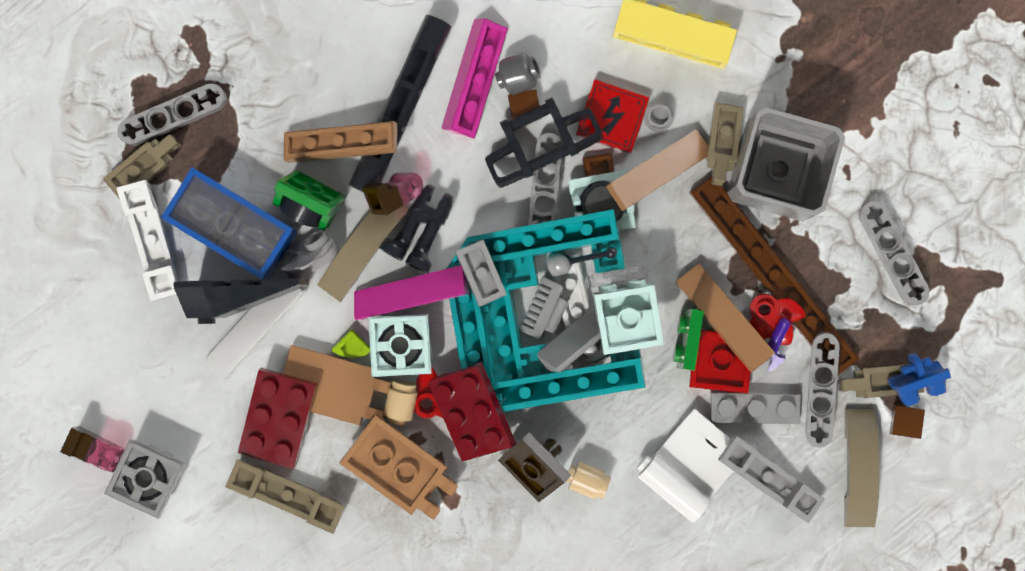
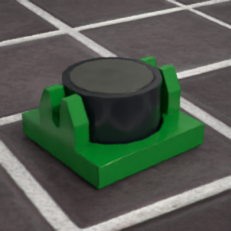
(307, 200)

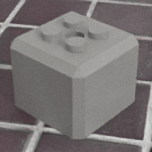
(804, 147)

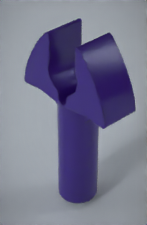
(775, 342)

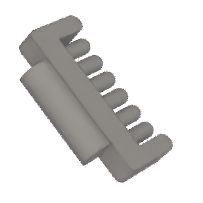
(550, 314)

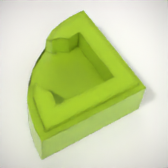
(351, 346)

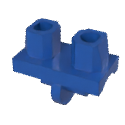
(918, 375)

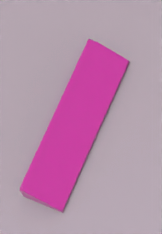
(474, 77)
(410, 293)

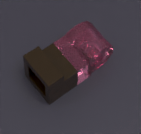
(390, 196)
(92, 449)

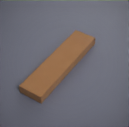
(340, 142)
(658, 170)
(725, 318)

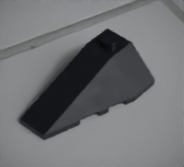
(222, 299)

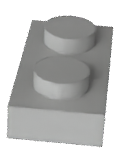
(480, 272)

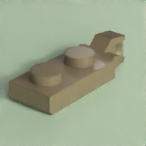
(724, 140)
(143, 163)
(872, 382)

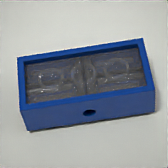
(229, 224)

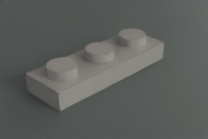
(755, 408)

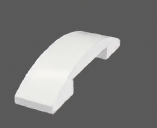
(149, 238)

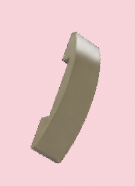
(358, 252)
(862, 468)
(286, 495)

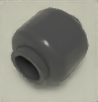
(518, 73)

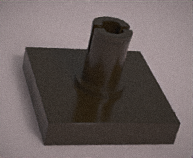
(535, 466)

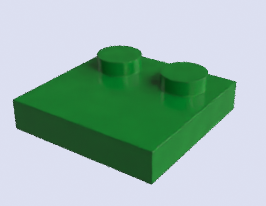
(687, 351)

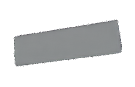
(571, 342)

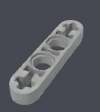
(170, 109)
(541, 189)
(898, 250)
(822, 389)

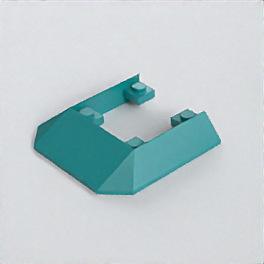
(492, 330)

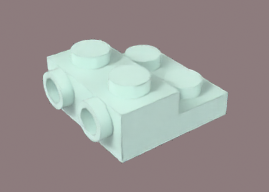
(628, 316)

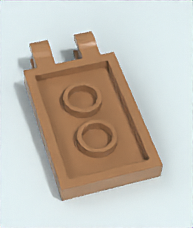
(342, 387)
(397, 467)

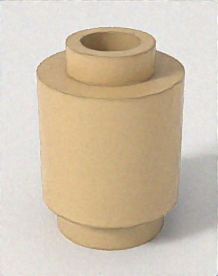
(400, 402)
(588, 480)

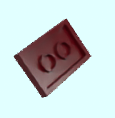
(472, 412)
(277, 418)

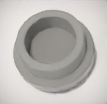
(658, 117)

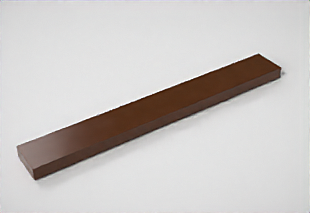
(768, 267)

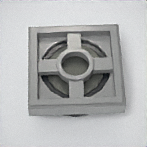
(147, 478)

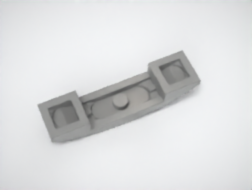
(771, 479)

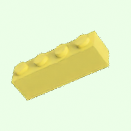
(675, 33)

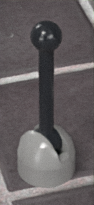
(560, 262)

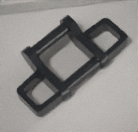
(528, 167)

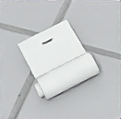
(687, 466)

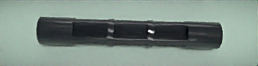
(405, 95)

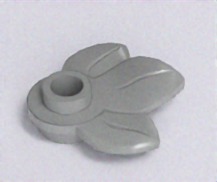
(308, 251)

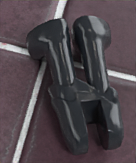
(419, 214)

